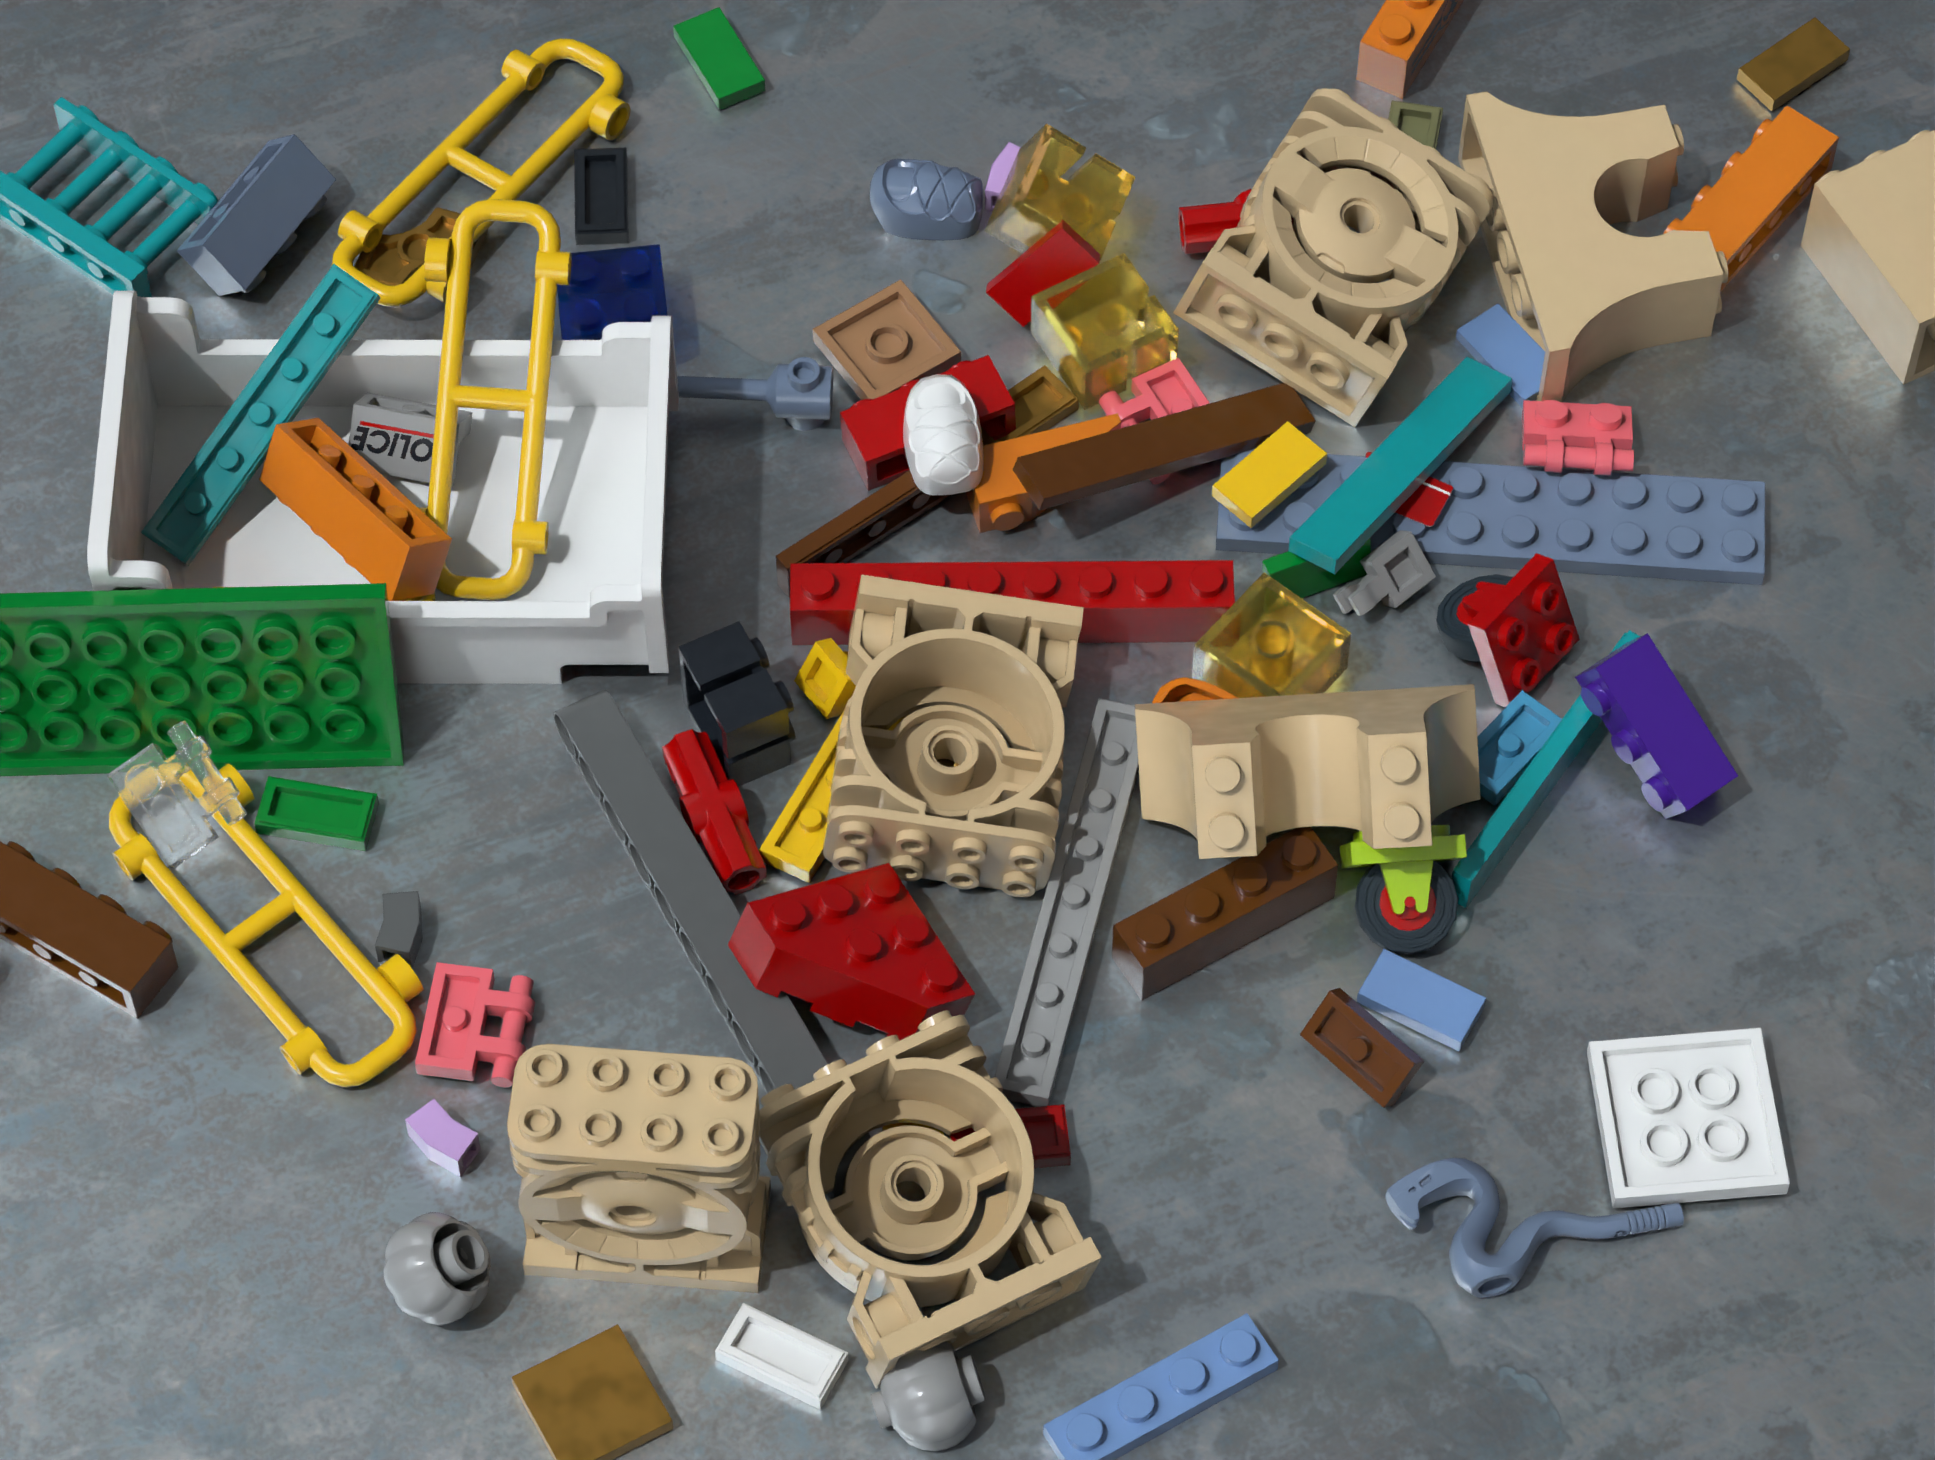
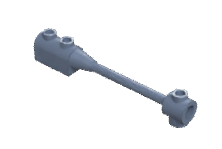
(794, 391)

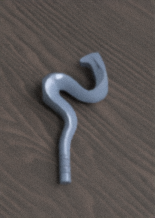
(1497, 1273)

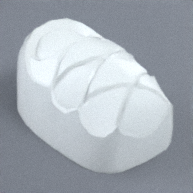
(943, 436)

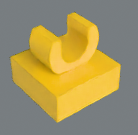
(825, 678)

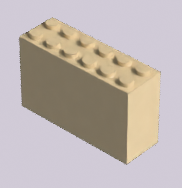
(1876, 249)

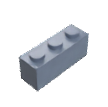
(257, 216)

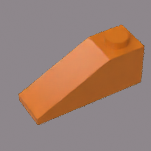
(1000, 497)

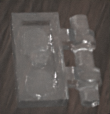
(163, 804)

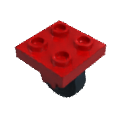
(1510, 625)

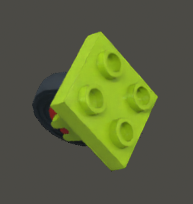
(1405, 894)

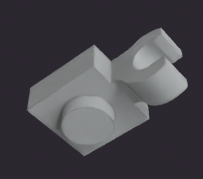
(1393, 575)

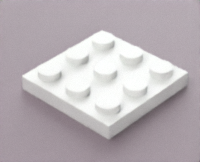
(1687, 1118)

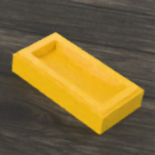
(1269, 474)

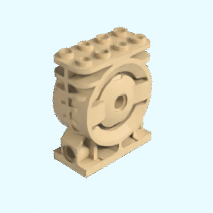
(1312, 296)
(966, 678)
(942, 1084)
(639, 1167)

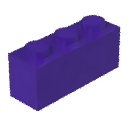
(1655, 727)

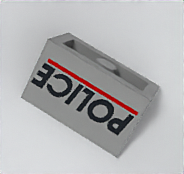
(399, 435)

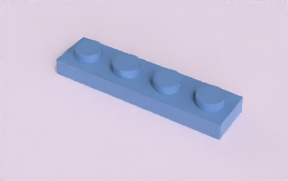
(1163, 1394)

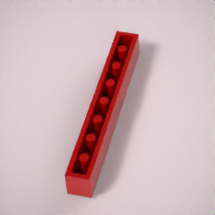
(1118, 597)

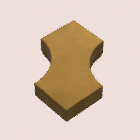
(404, 253)

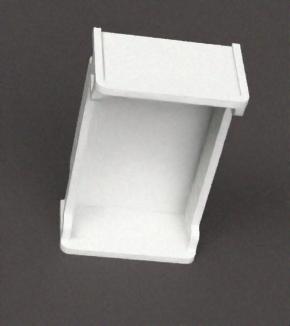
(600, 489)

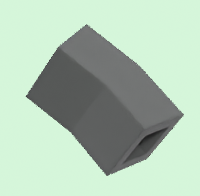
(400, 927)

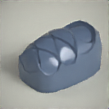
(926, 200)

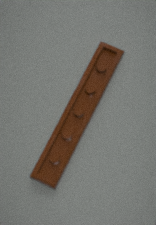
(1159, 446)

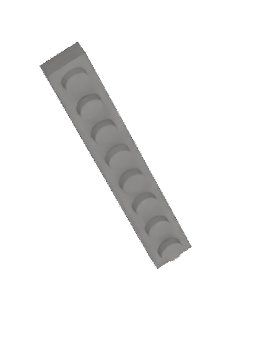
(1071, 907)

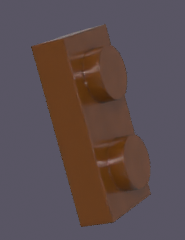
(1361, 1047)

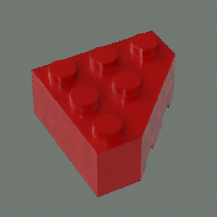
(852, 952)

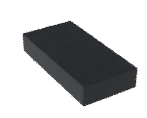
(601, 196)

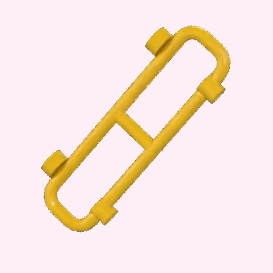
(600, 113)
(450, 262)
(388, 986)

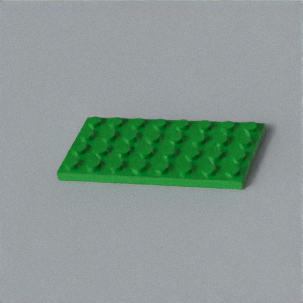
(251, 669)

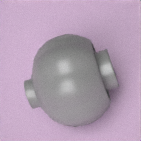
(437, 1268)
(930, 1398)

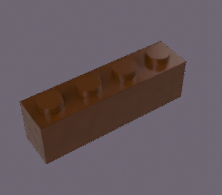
(1224, 911)
(81, 933)

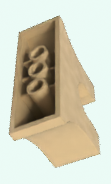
(1550, 238)
(1307, 761)

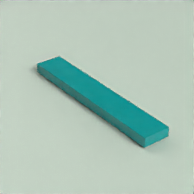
(268, 399)
(1399, 465)
(1526, 797)

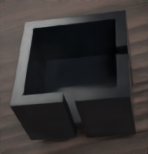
(737, 702)

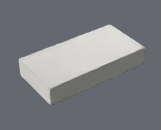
(781, 1356)

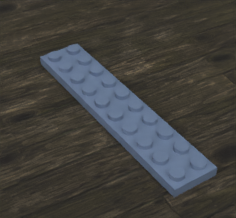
(1577, 518)

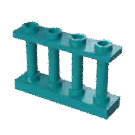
(87, 246)

